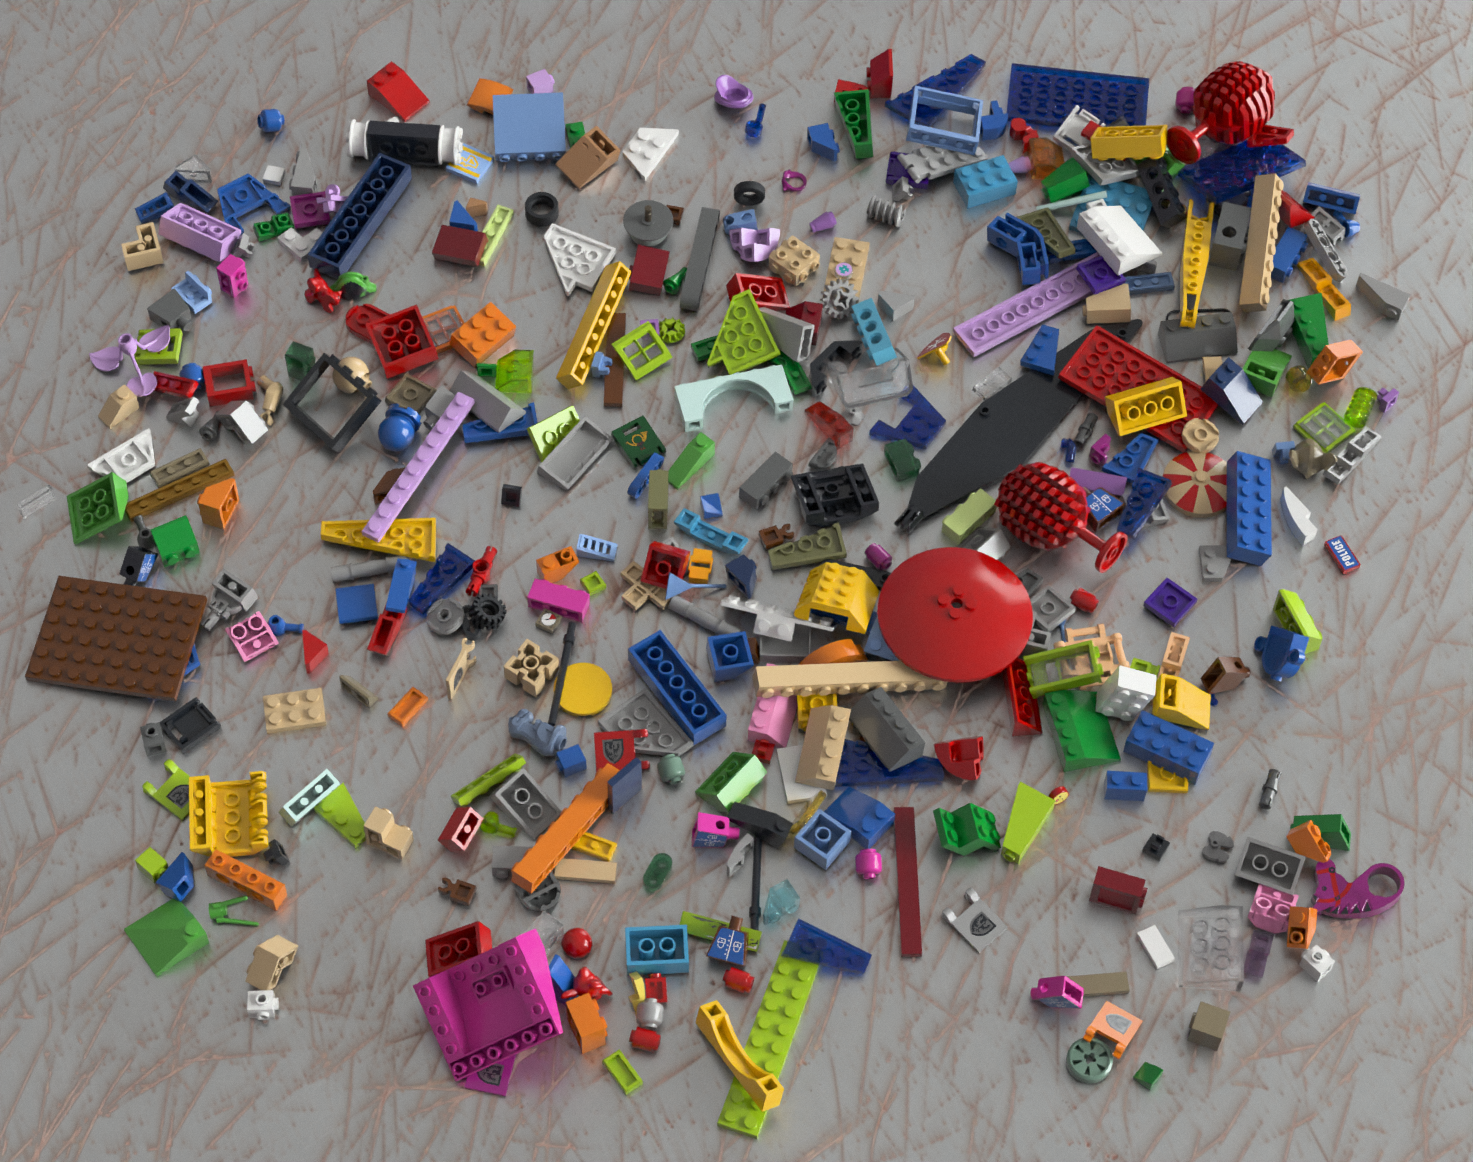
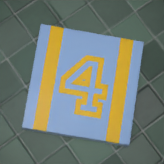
(472, 165)

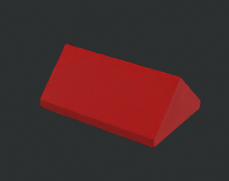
(1292, 212)

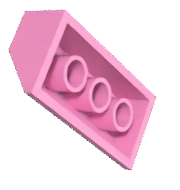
(773, 719)

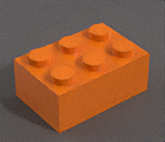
(482, 334)

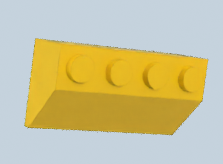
(1129, 142)
(1146, 406)

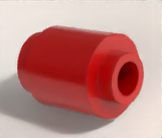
(1084, 600)
(738, 980)
(645, 1039)

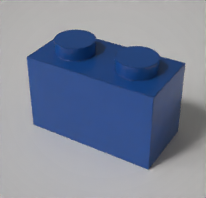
(1125, 785)

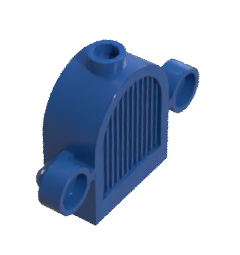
(1282, 652)

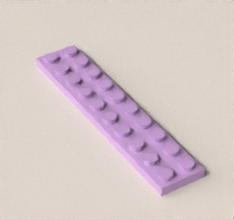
(1023, 310)

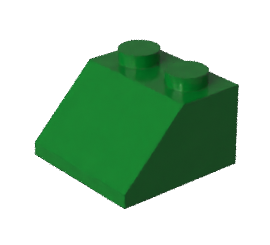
(175, 541)

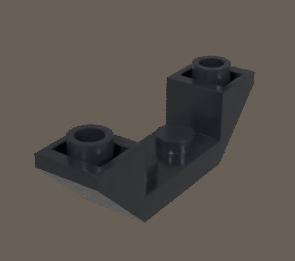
(845, 349)

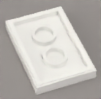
(788, 763)

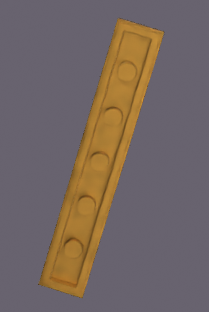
(179, 489)

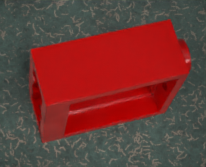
(223, 397)

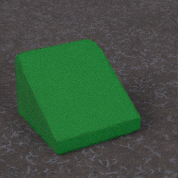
(486, 370)
(1148, 1075)

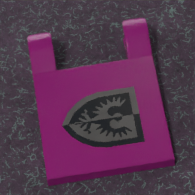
(493, 1078)

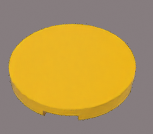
(585, 690)

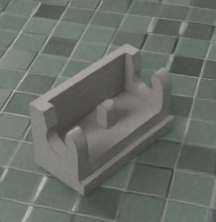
(1330, 226)

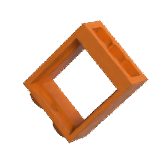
(1331, 361)

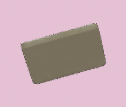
(358, 690)

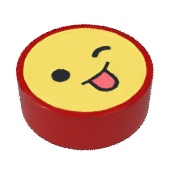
(1059, 794)

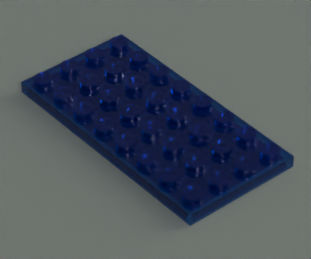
(1051, 94)

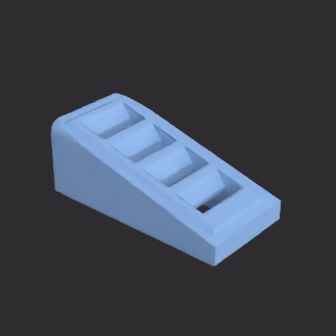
(595, 554)

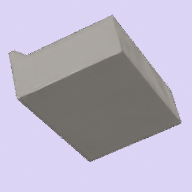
(785, 651)

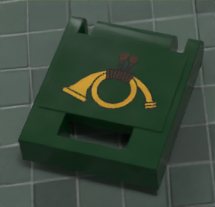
(638, 444)

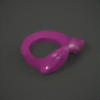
(790, 174)

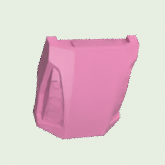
(251, 636)
(1271, 909)

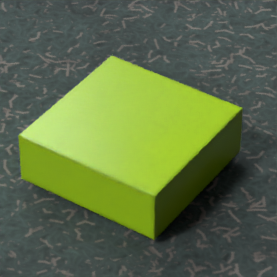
(593, 583)

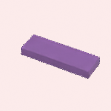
(1093, 480)

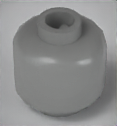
(649, 1014)

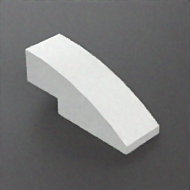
(1297, 517)

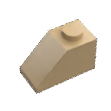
(118, 406)

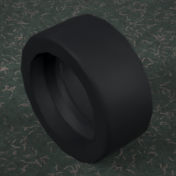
(541, 198)

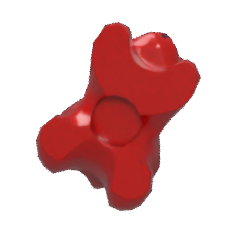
(322, 292)
(585, 983)

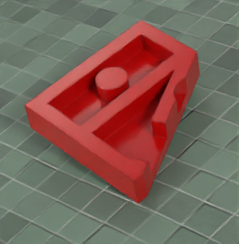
(1270, 135)

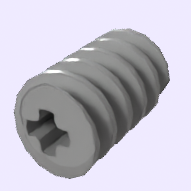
(886, 212)

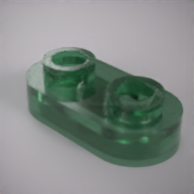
(657, 873)

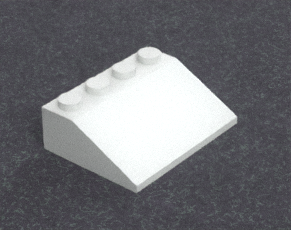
(1117, 238)

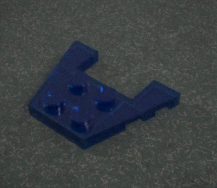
(918, 426)

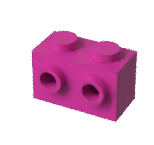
(232, 275)

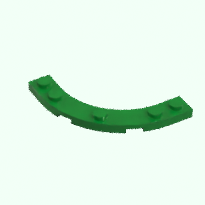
(794, 372)

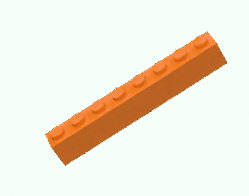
(564, 832)

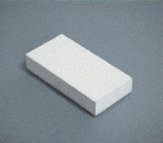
(1155, 947)

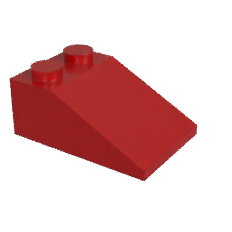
(396, 91)
(766, 290)
(456, 947)

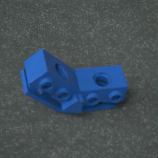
(1026, 252)

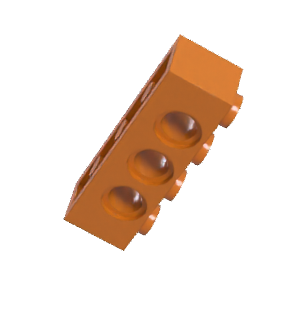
(245, 879)

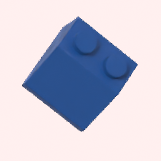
(729, 655)

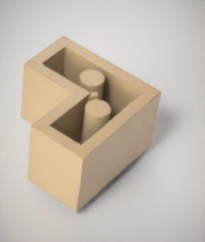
(144, 251)
(386, 835)
(269, 961)

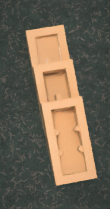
(1174, 655)

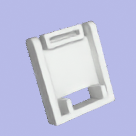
(1073, 126)

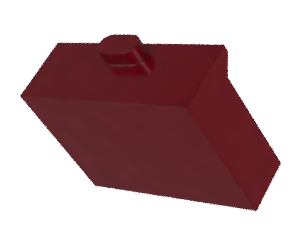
(459, 245)
(648, 270)

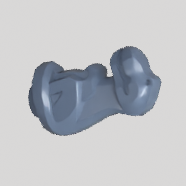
(541, 736)

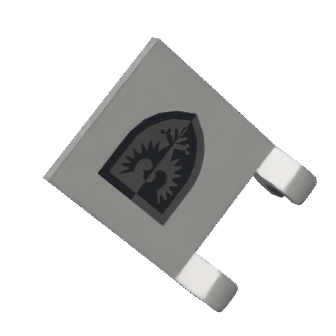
(977, 923)

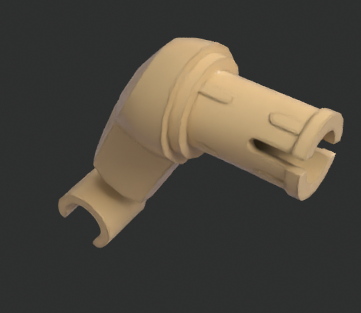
(272, 397)

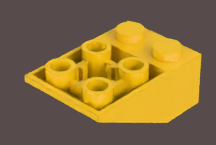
(1181, 702)

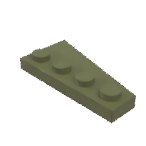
(1054, 237)
(809, 549)

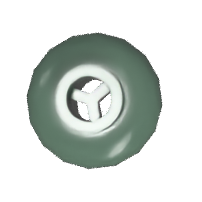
(671, 769)

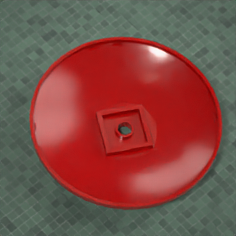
(947, 640)

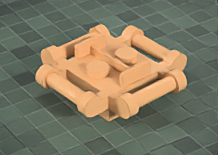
(1103, 643)

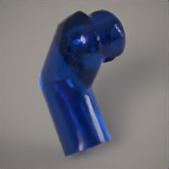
(1071, 449)

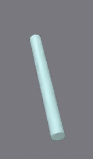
(1073, 201)

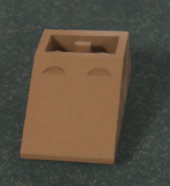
(588, 157)

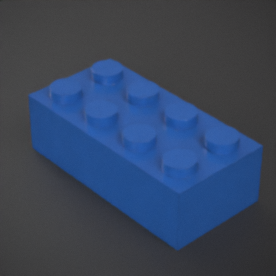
(1168, 746)

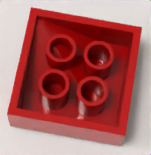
(402, 341)

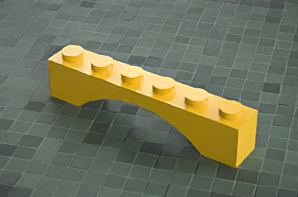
(759, 1084)

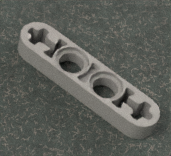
(1325, 250)

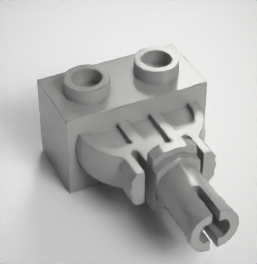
(228, 598)

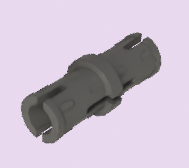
(1085, 430)
(1269, 789)

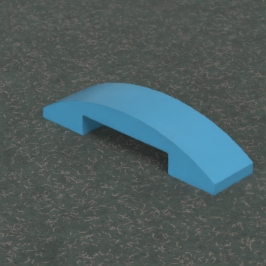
(708, 534)

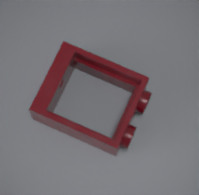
(1118, 890)

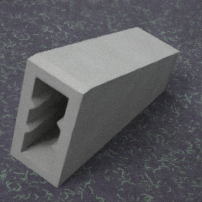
(789, 334)

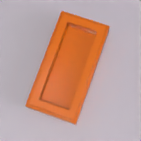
(407, 706)

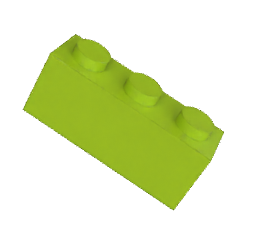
(1293, 616)

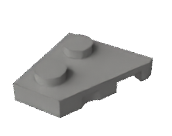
(1213, 562)

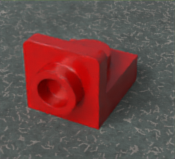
(656, 987)

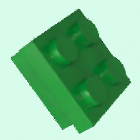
(967, 829)

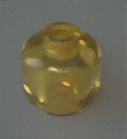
(1298, 379)

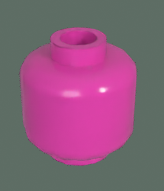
(1184, 100)
(868, 863)

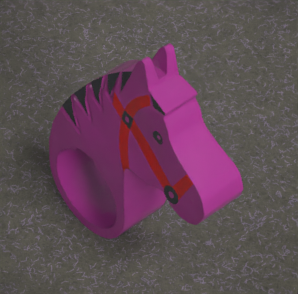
(1352, 900)

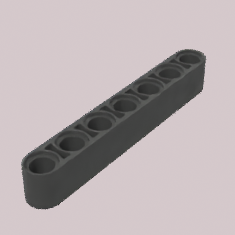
(699, 259)

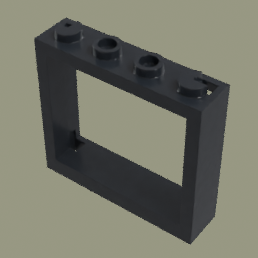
(357, 419)

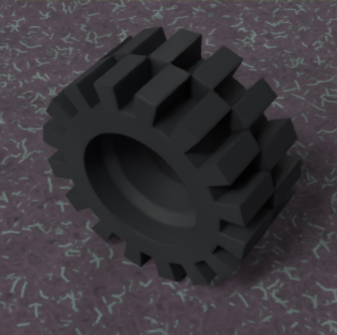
(483, 619)

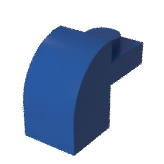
(995, 124)

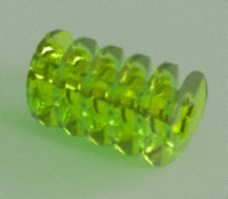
(1360, 407)

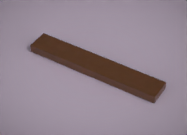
(614, 381)

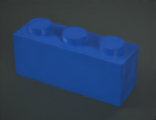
(1331, 198)
(1288, 253)

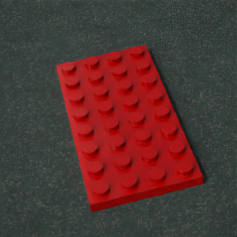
(1111, 366)

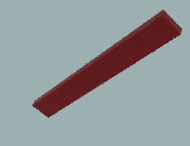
(907, 882)

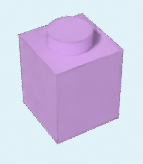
(540, 82)

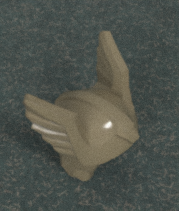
(1310, 458)

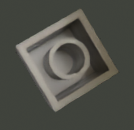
(1208, 1025)

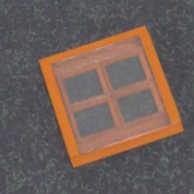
(442, 325)

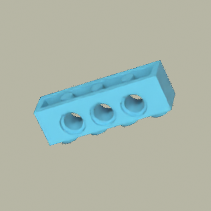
(874, 332)

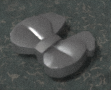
(1213, 850)

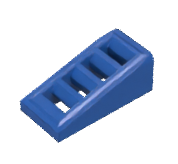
(154, 203)

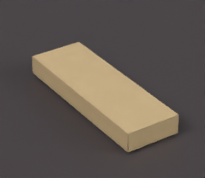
(586, 870)

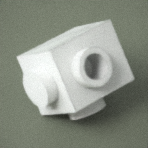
(1316, 962)
(262, 1004)

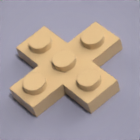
(641, 591)

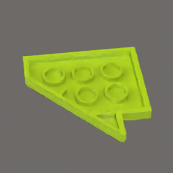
(743, 337)

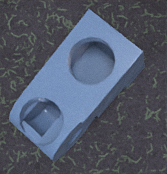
(743, 219)

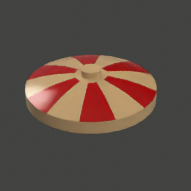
(1197, 484)

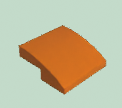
(483, 93)

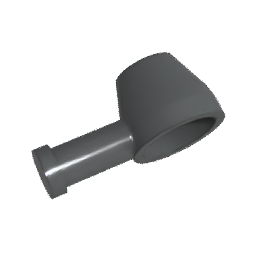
(143, 541)

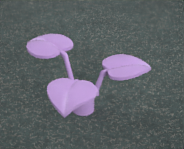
(109, 358)

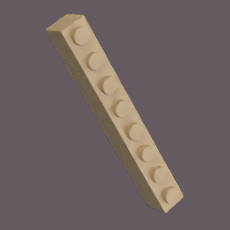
(1261, 243)

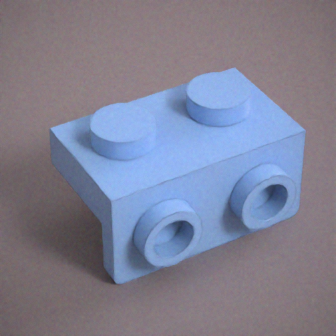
(194, 292)

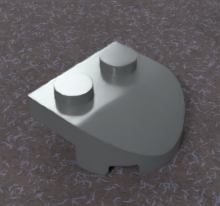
(543, 897)

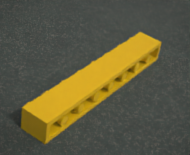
(593, 325)

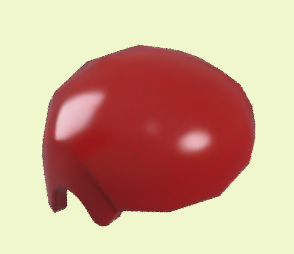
(576, 943)

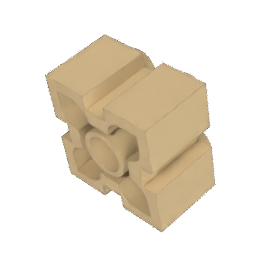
(531, 667)

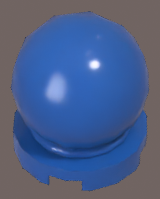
(398, 428)

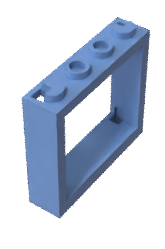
(942, 138)

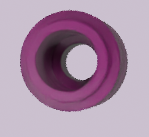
(878, 556)

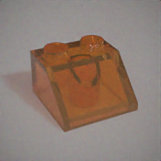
(1044, 157)

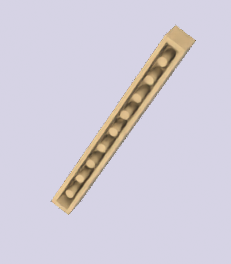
(839, 678)

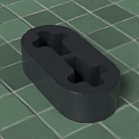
(466, 626)

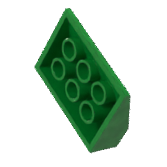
(1079, 733)

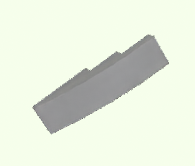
(1352, 455)

